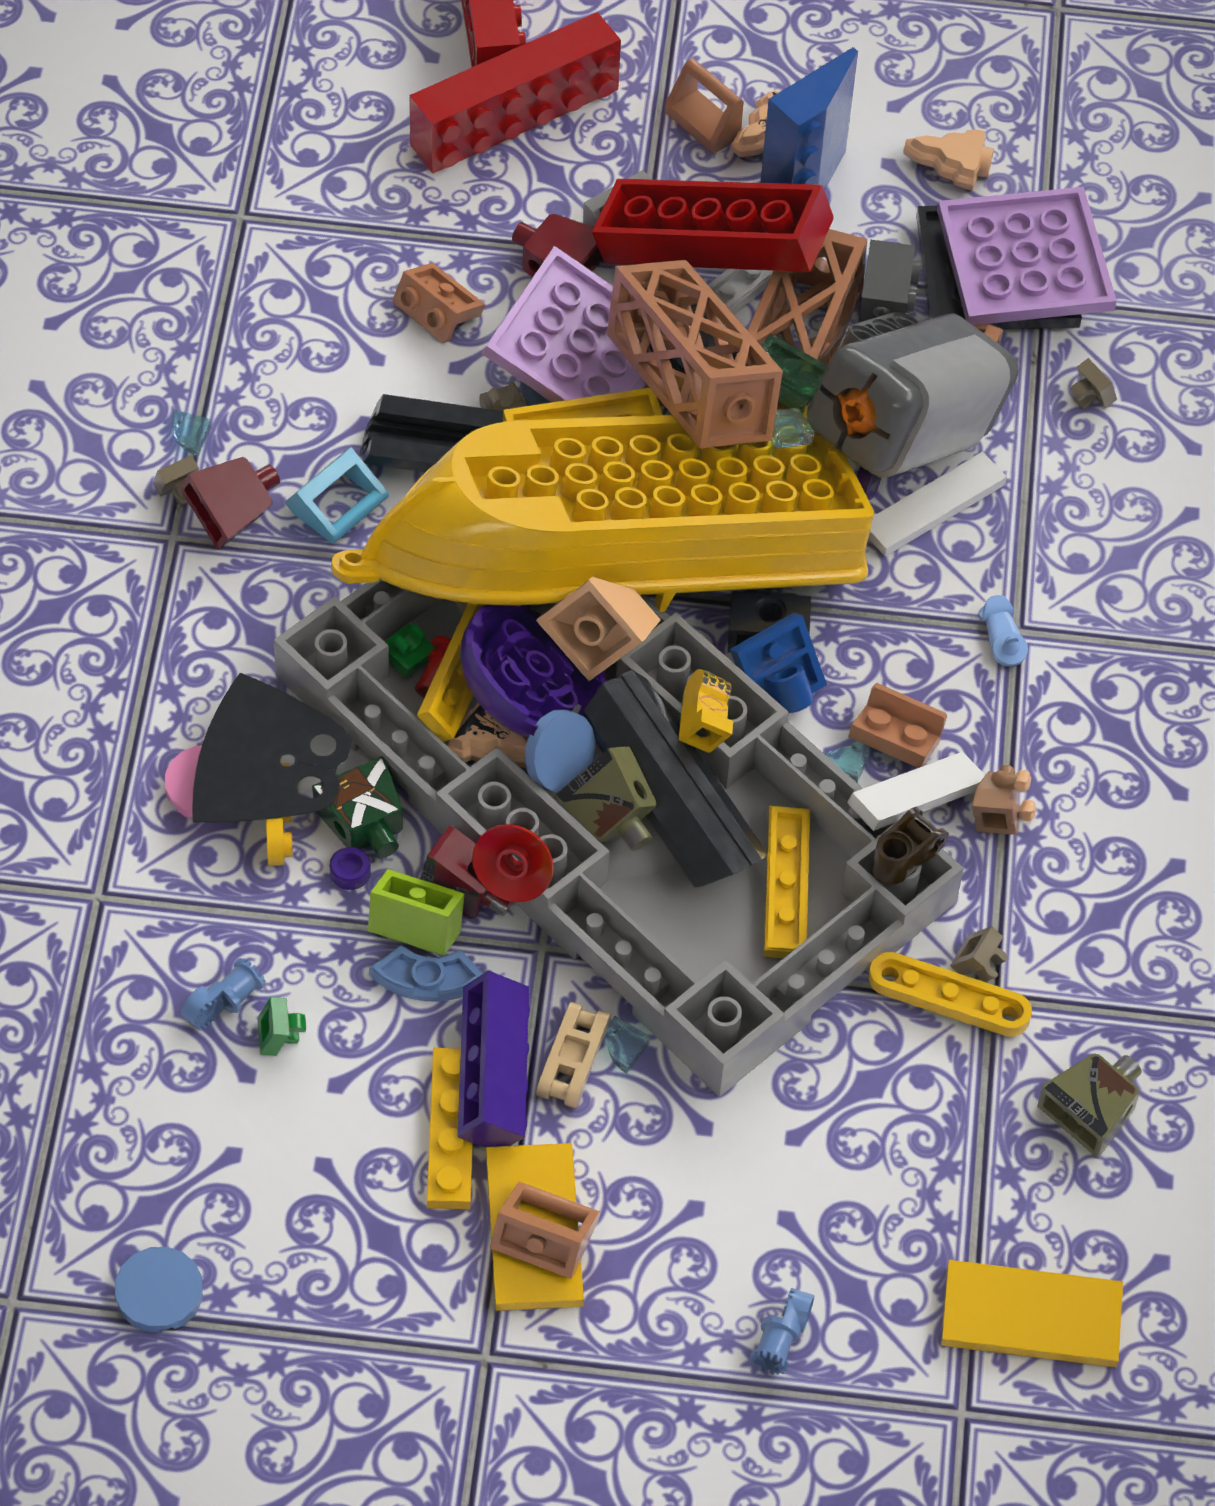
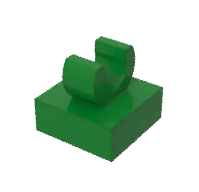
(408, 650)
(278, 1026)

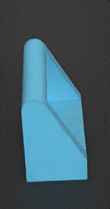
(356, 470)

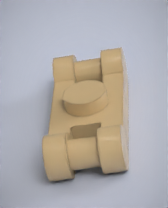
(573, 1054)

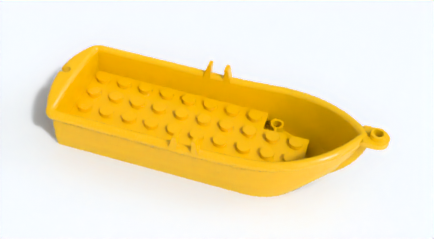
(628, 500)

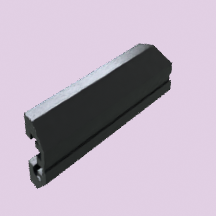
(418, 431)
(691, 805)

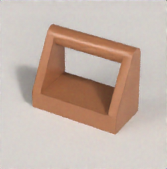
(700, 115)
(541, 1240)

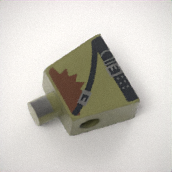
(611, 798)
(1092, 1099)

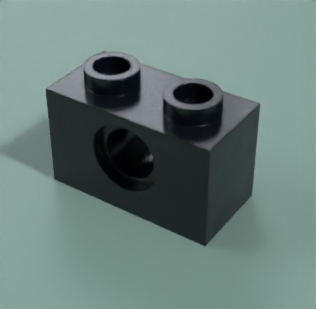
(753, 610)

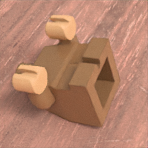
(996, 801)

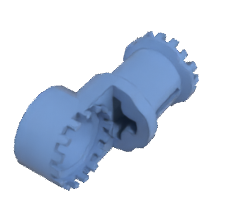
(207, 1003)
(781, 1332)

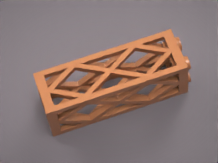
(833, 282)
(725, 385)

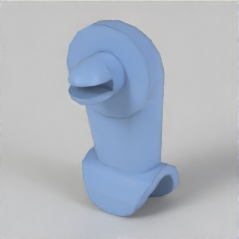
(1005, 640)

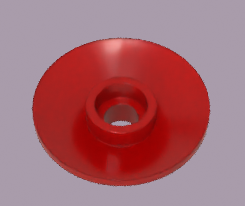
(504, 874)

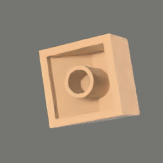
(598, 624)

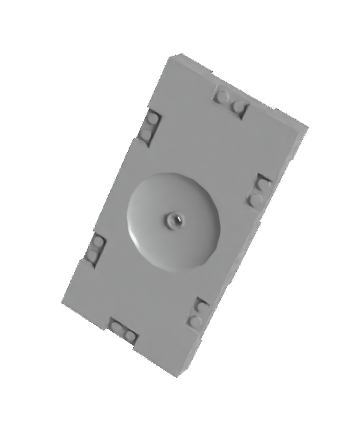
(670, 949)

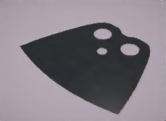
(242, 750)

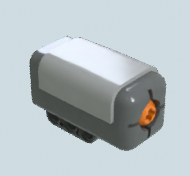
(911, 391)

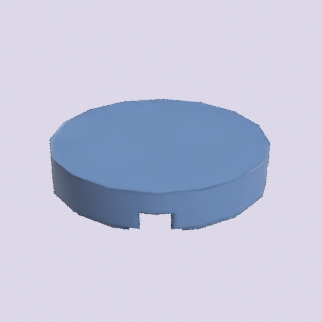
(559, 749)
(158, 1289)

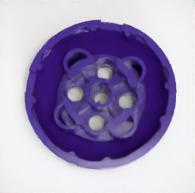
(520, 669)

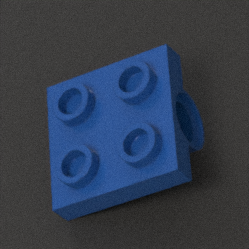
(782, 662)

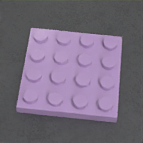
(1026, 256)
(559, 335)

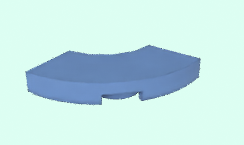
(423, 976)

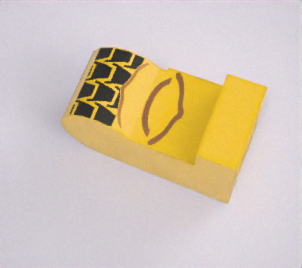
(705, 707)

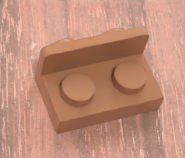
(436, 300)
(899, 726)

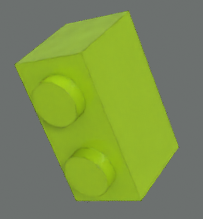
(415, 912)

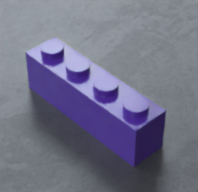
(493, 1061)

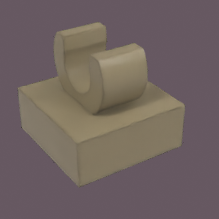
(1092, 386)
(502, 398)
(171, 477)
(977, 952)

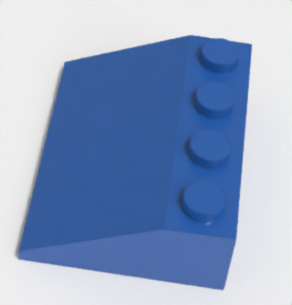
(810, 125)

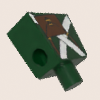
(365, 808)

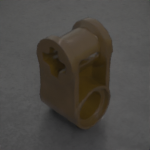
(911, 842)

